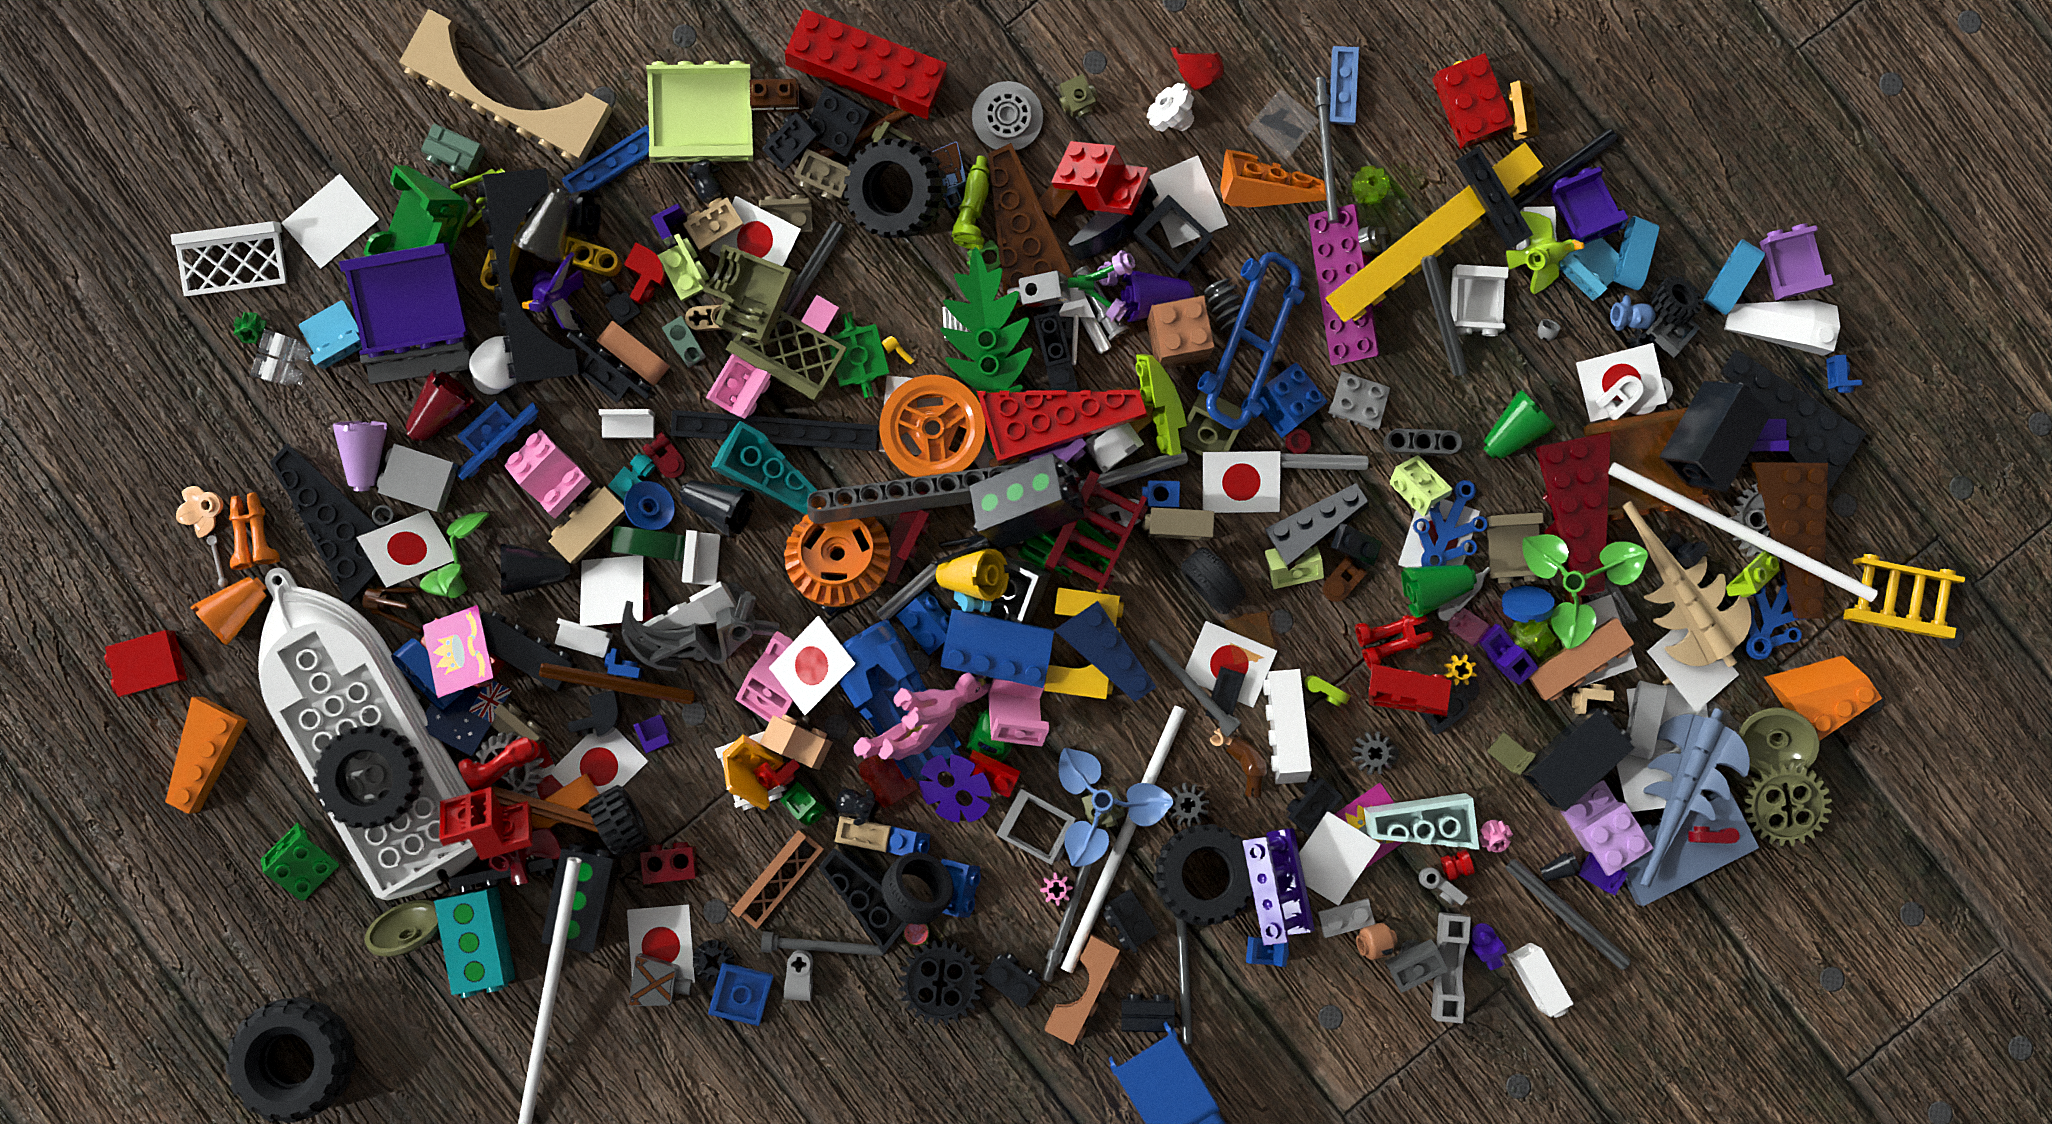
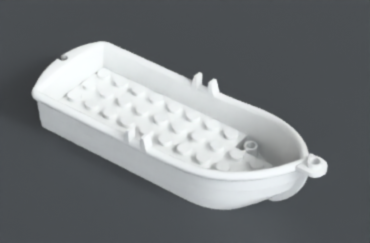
(334, 673)

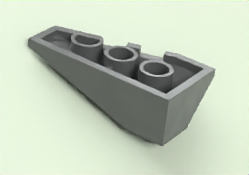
(1022, 593)

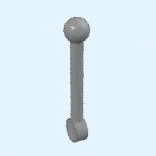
(213, 541)

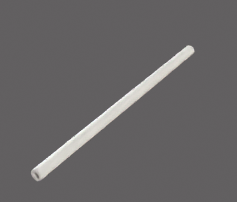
(1743, 532)
(1120, 845)
(549, 990)

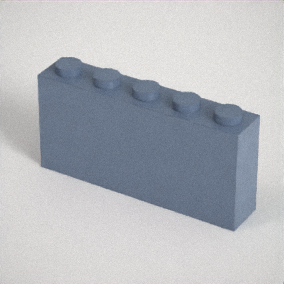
(1690, 860)

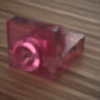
(1468, 627)

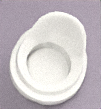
(489, 367)

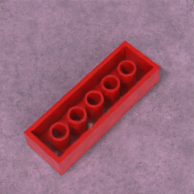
(865, 64)

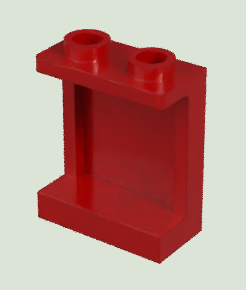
(145, 663)

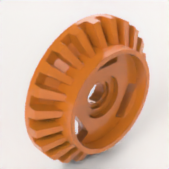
(958, 410)
(863, 569)

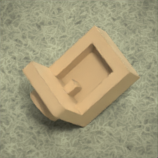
(1595, 692)

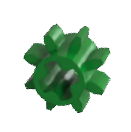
(249, 327)

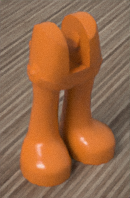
(262, 552)

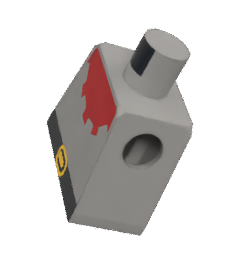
(1050, 286)

